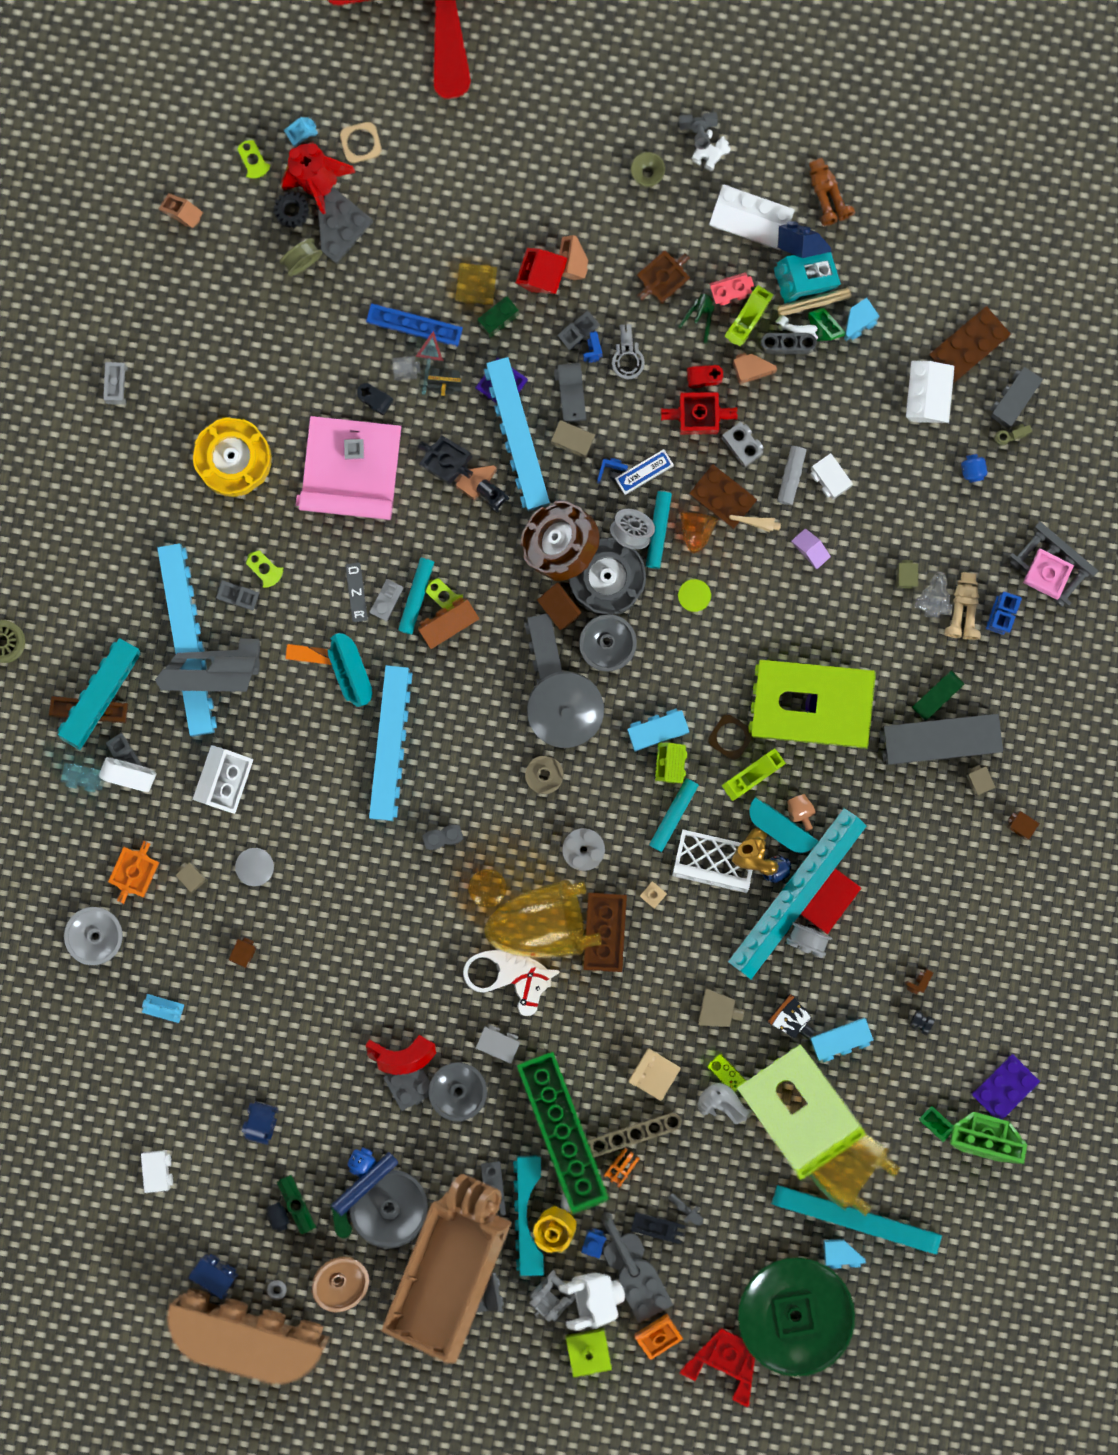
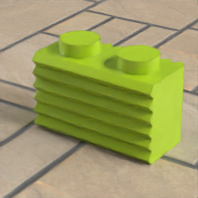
(670, 763)

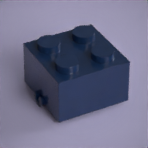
(214, 1275)

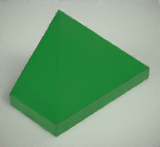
(826, 326)
(936, 1123)

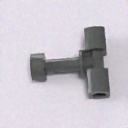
(699, 125)

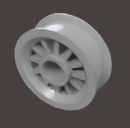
(632, 529)

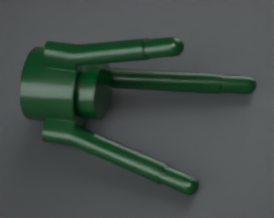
(703, 305)

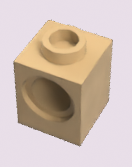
(653, 895)

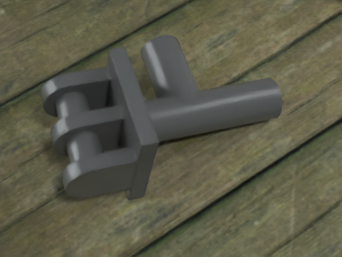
(692, 1215)

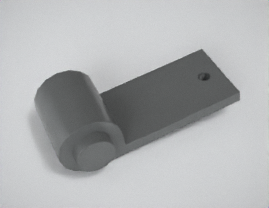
(571, 391)

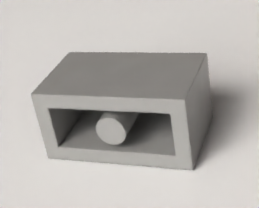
(498, 1044)

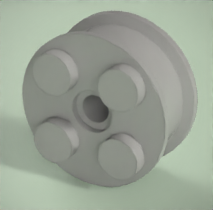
(594, 853)
(808, 940)

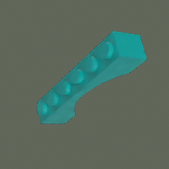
(530, 1255)

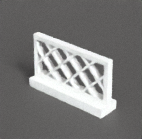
(705, 875)

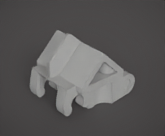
(546, 1302)

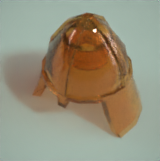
(697, 530)

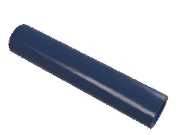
(364, 1184)

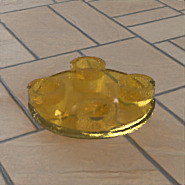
(487, 888)

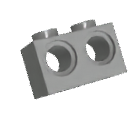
(738, 447)

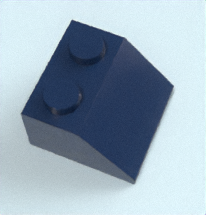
(801, 240)

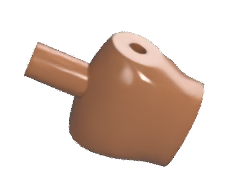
(801, 810)

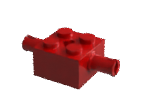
(709, 407)

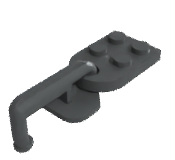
(642, 1288)

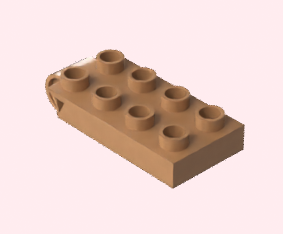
(448, 1270)

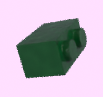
(498, 317)

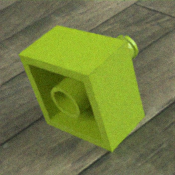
(588, 1352)

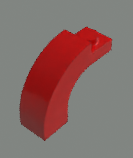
(402, 1061)

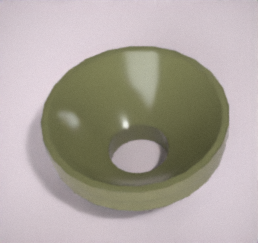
(649, 160)

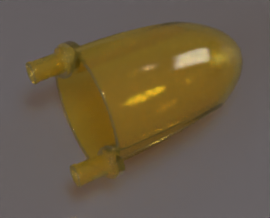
(541, 923)
(850, 1170)

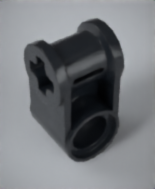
(378, 400)
(491, 494)

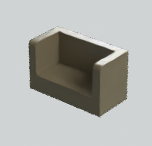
(573, 439)

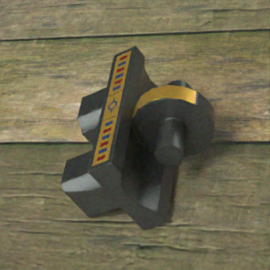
(444, 385)

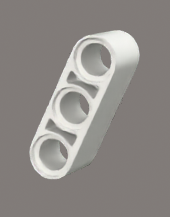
(127, 774)

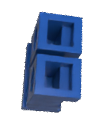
(1000, 616)

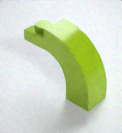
(749, 316)
(753, 774)

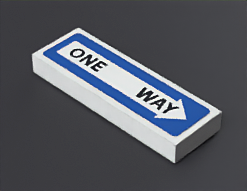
(644, 472)

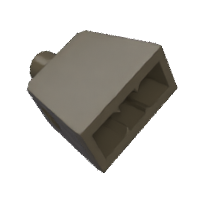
(718, 1010)

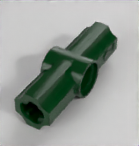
(301, 1216)

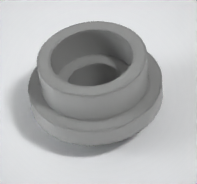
(276, 1296)

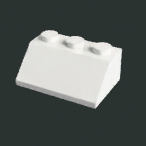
(930, 392)
(223, 779)

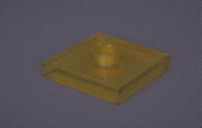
(476, 284)

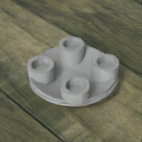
(254, 867)

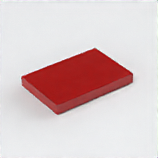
(831, 901)

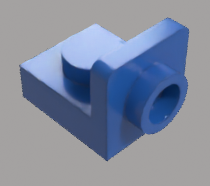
(593, 344)
(594, 1243)

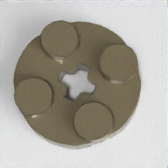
(549, 765)

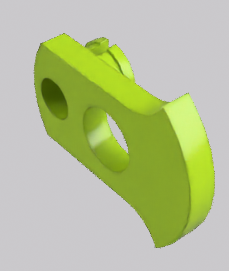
(260, 167)
(274, 573)
(433, 593)

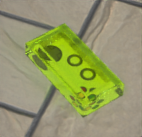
(726, 1072)

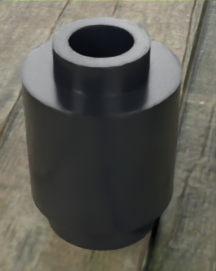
(277, 1217)

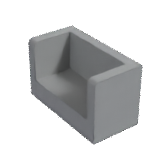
(114, 383)

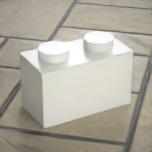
(831, 477)
(156, 1171)

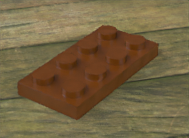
(971, 343)
(606, 916)

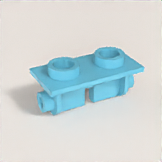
(162, 1008)

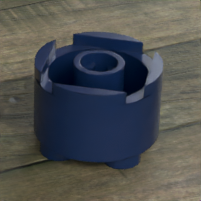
(260, 1123)

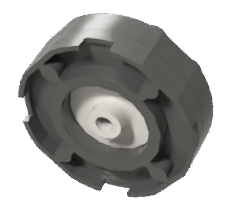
(613, 594)

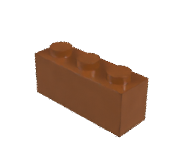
(447, 622)

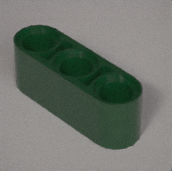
(938, 695)

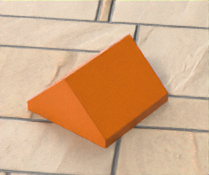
(658, 1336)

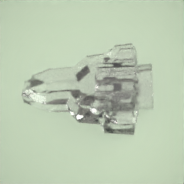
(935, 598)

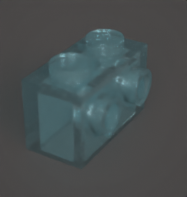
(81, 776)

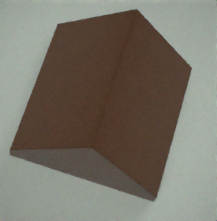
(559, 606)

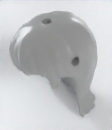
(725, 1099)

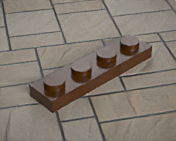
(115, 712)

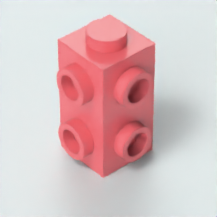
(730, 288)

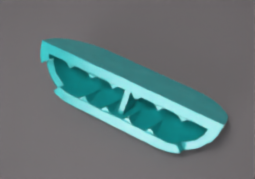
(349, 670)
(781, 827)

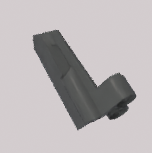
(228, 670)

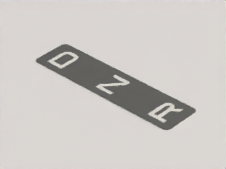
(356, 592)

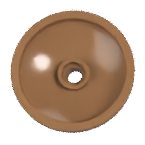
(346, 1290)

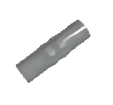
(791, 475)

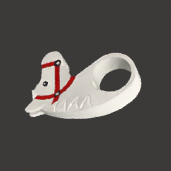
(524, 973)

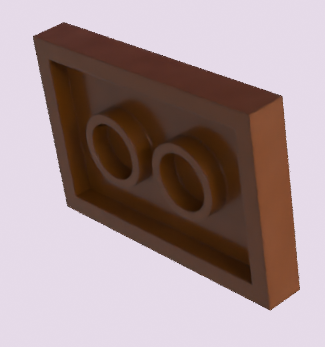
(722, 496)

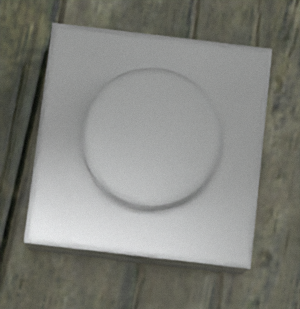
(354, 448)

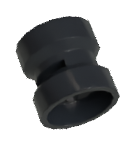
(921, 1022)

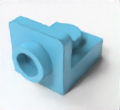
(301, 130)

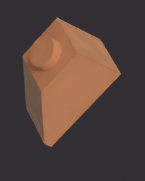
(181, 210)
(577, 260)
(751, 368)
(469, 486)

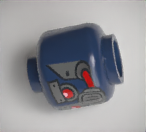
(783, 870)

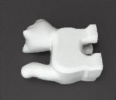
(711, 154)

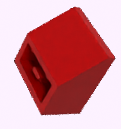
(541, 271)

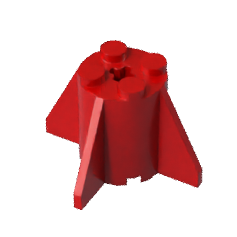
(313, 172)

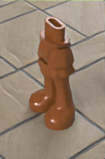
(824, 182)

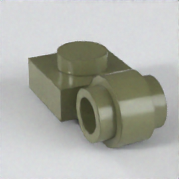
(1017, 433)

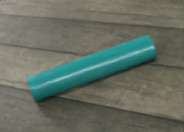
(660, 521)
(416, 596)
(673, 815)

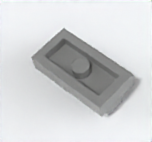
(386, 600)

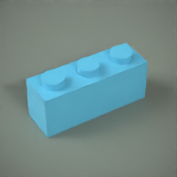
(657, 729)
(841, 1040)

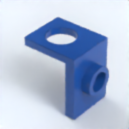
(612, 463)

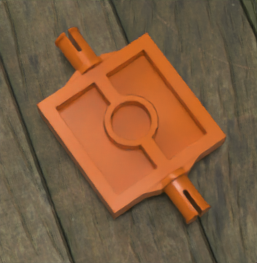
(133, 872)

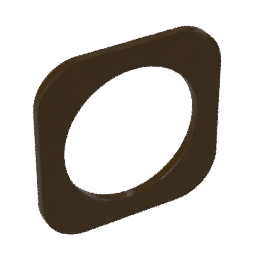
(713, 737)

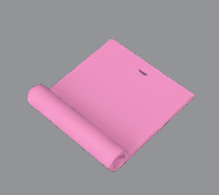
(350, 485)

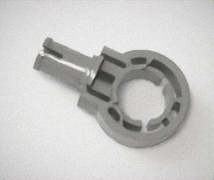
(626, 340)

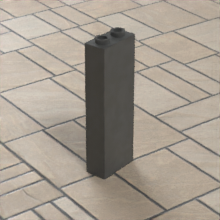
(941, 739)

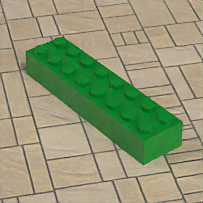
(562, 1133)

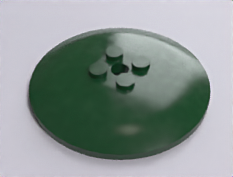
(800, 1345)

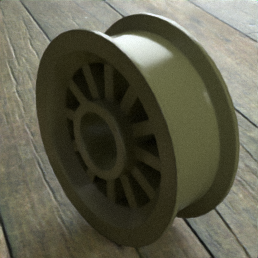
(301, 257)
(20, 641)

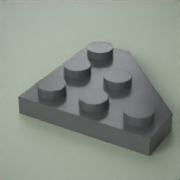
(340, 225)

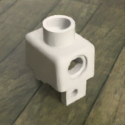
(595, 1299)

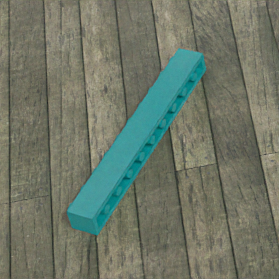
(797, 893)

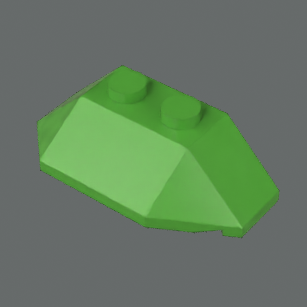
(989, 1138)

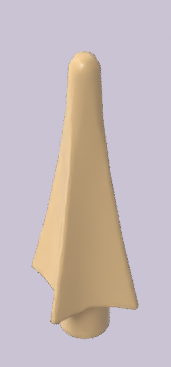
(763, 523)

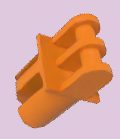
(620, 1169)

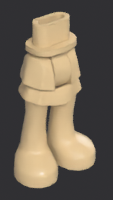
(965, 596)

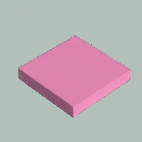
(1048, 574)

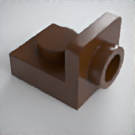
(923, 979)

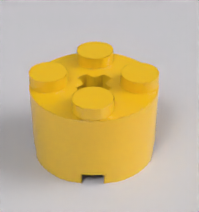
(554, 1230)

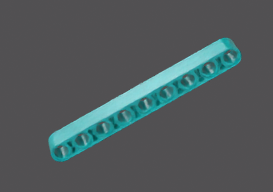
(853, 1219)

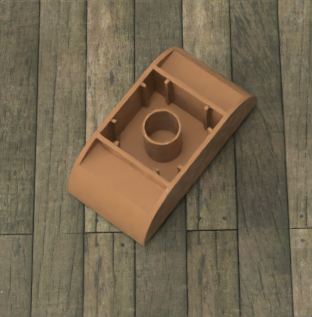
(243, 1342)

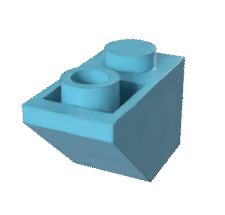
(860, 317)
(839, 1252)

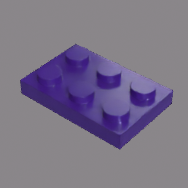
(1005, 1088)

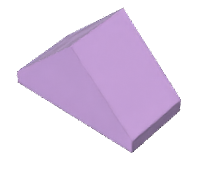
(811, 548)

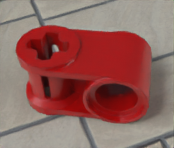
(701, 376)

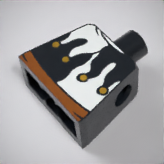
(791, 1018)

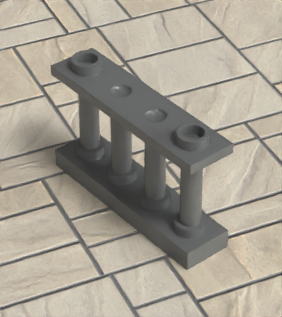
(1055, 545)

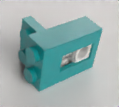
(794, 278)

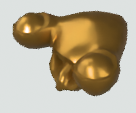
(752, 852)

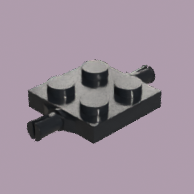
(445, 460)

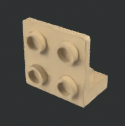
(654, 1074)

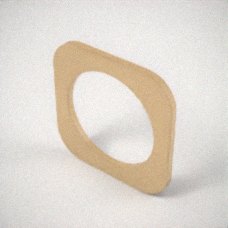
(355, 158)

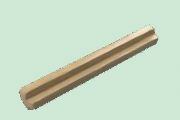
(814, 302)

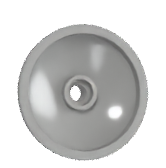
(79, 936)

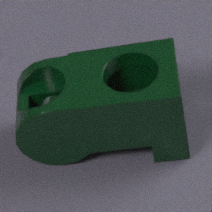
(342, 1225)

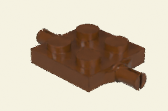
(663, 277)

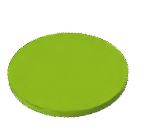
(694, 595)

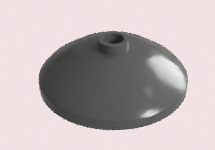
(619, 648)
(443, 1094)

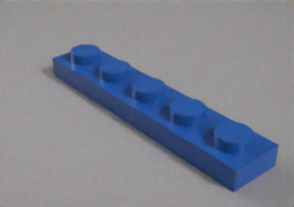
(414, 324)

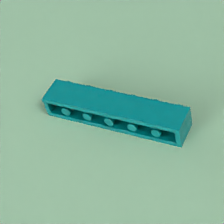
(99, 693)

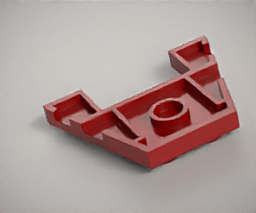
(728, 1354)

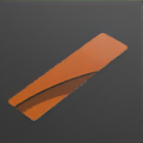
(307, 654)

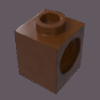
(1022, 825)
(243, 952)

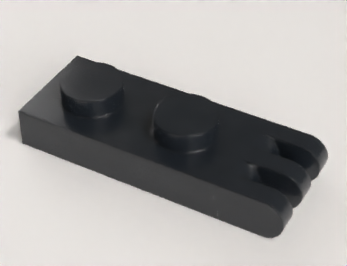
(657, 1227)

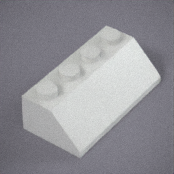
(750, 216)

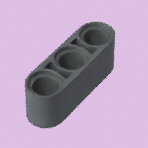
(780, 348)

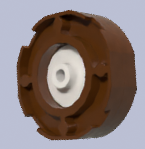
(560, 541)

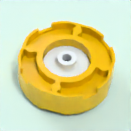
(219, 443)

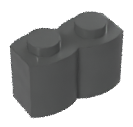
(438, 838)

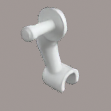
(783, 321)

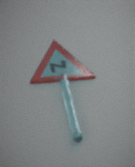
(430, 351)

